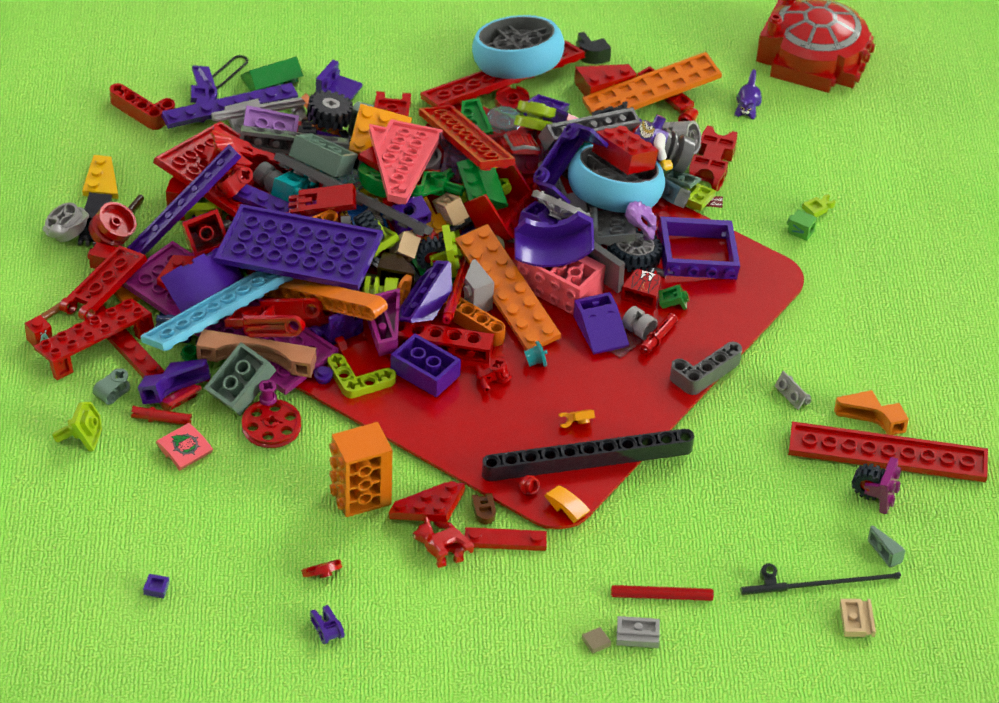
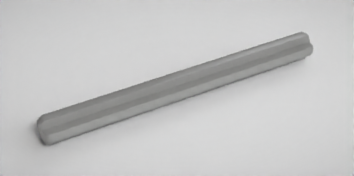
(275, 106)

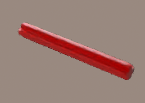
(659, 592)

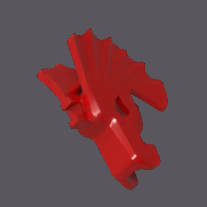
(250, 156)

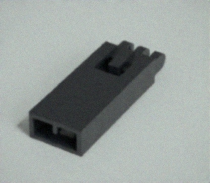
(93, 205)

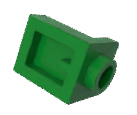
(673, 296)

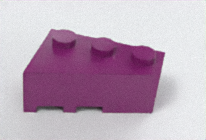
(386, 326)

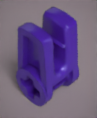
(327, 630)

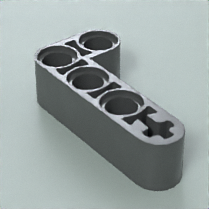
(698, 377)

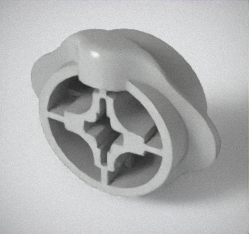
(65, 222)

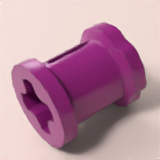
(267, 394)

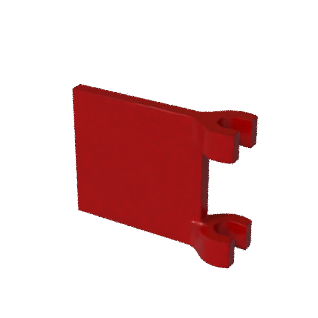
(363, 355)

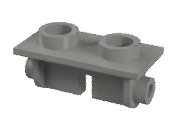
(792, 391)

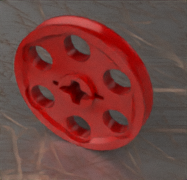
(275, 430)

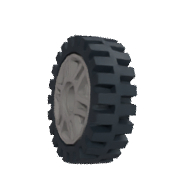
(638, 254)

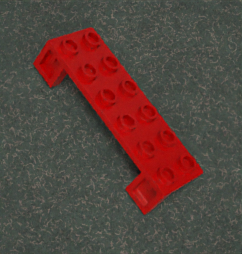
(91, 331)

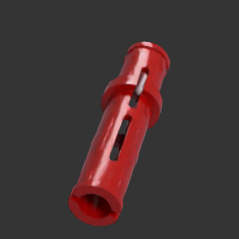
(654, 338)
(152, 414)

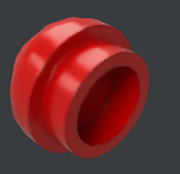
(529, 485)

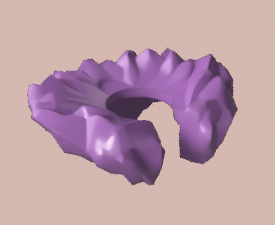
(633, 214)

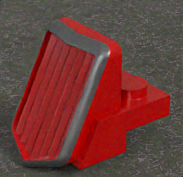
(523, 149)

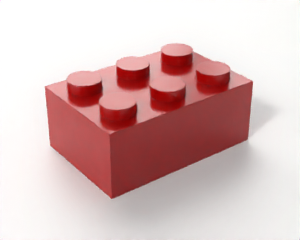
(626, 150)

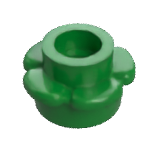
(189, 353)

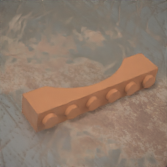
(294, 358)

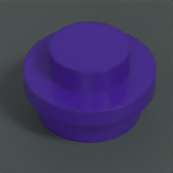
(323, 374)

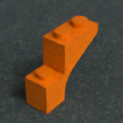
(867, 408)

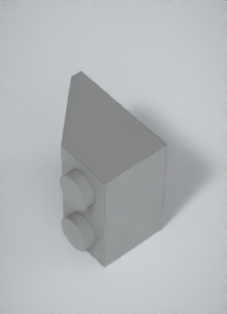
(479, 287)

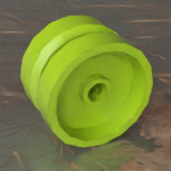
(535, 114)

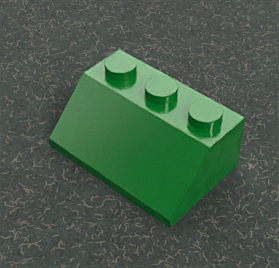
(273, 74)
(481, 182)

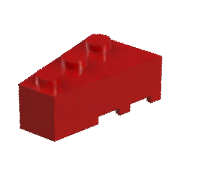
(596, 78)

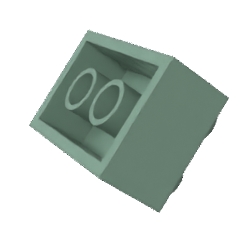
(323, 155)
(239, 378)

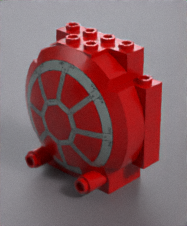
(815, 44)

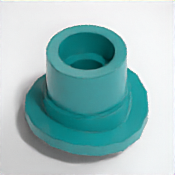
(536, 355)

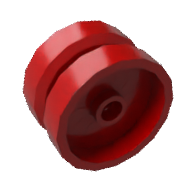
(113, 224)

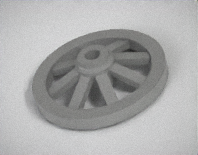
(557, 208)

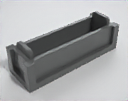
(675, 194)

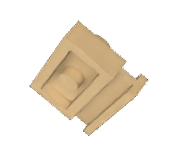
(857, 618)

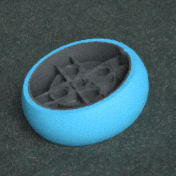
(518, 46)
(609, 187)

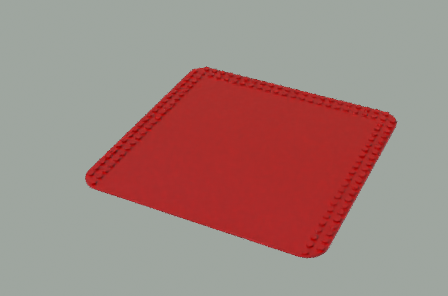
(625, 393)

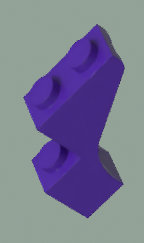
(176, 376)

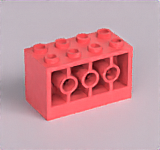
(565, 283)

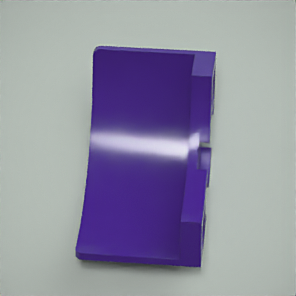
(554, 244)
(199, 280)

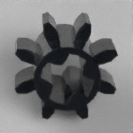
(307, 128)

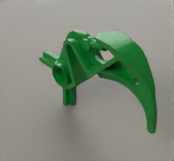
(432, 183)

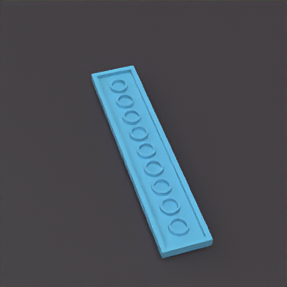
(212, 309)

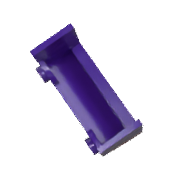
(560, 157)

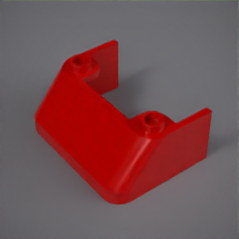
(503, 220)

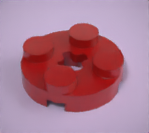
(510, 96)

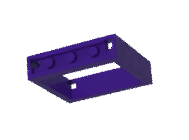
(698, 228)

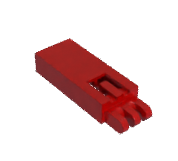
(328, 198)

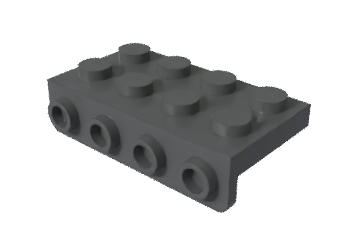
(612, 227)

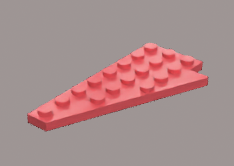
(402, 155)

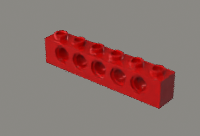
(458, 342)

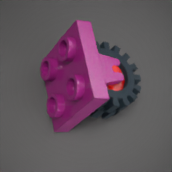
(878, 483)

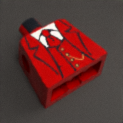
(642, 288)

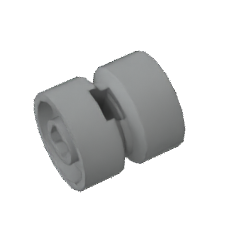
(638, 322)

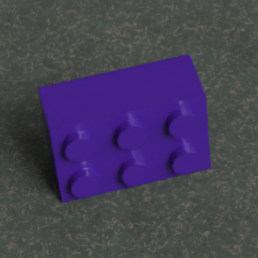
(425, 365)

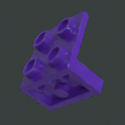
(332, 80)
(343, 326)

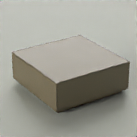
(596, 640)

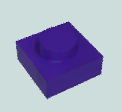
(156, 586)

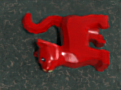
(443, 542)

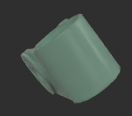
(110, 388)

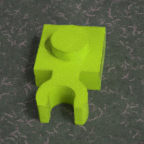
(818, 207)

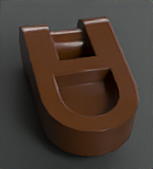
(484, 508)

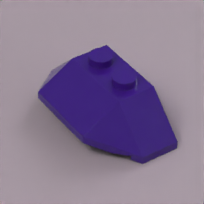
(428, 294)

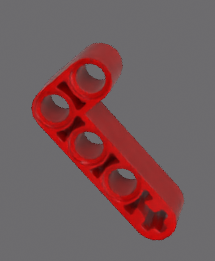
(139, 107)

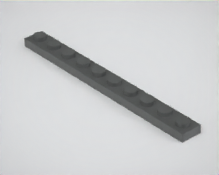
(373, 205)

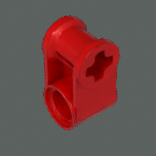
(232, 181)

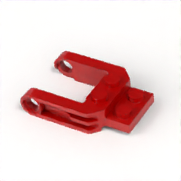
(274, 317)

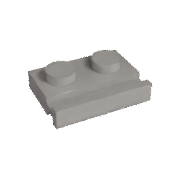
(638, 632)

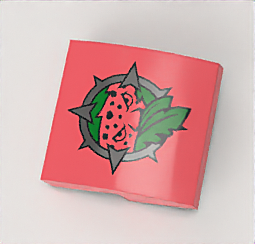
(184, 446)

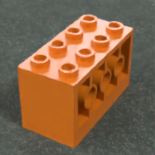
(361, 469)

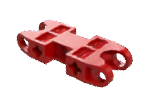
(714, 150)

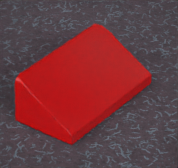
(180, 397)

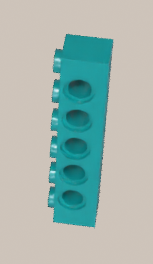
(290, 184)

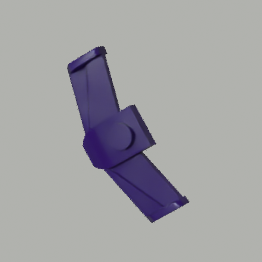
(205, 88)

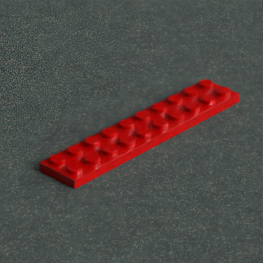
(481, 83)
(467, 137)
(876, 448)

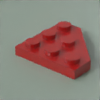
(435, 503)

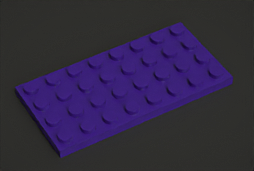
(299, 247)

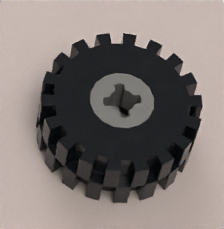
(329, 110)

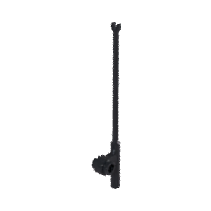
(771, 584)

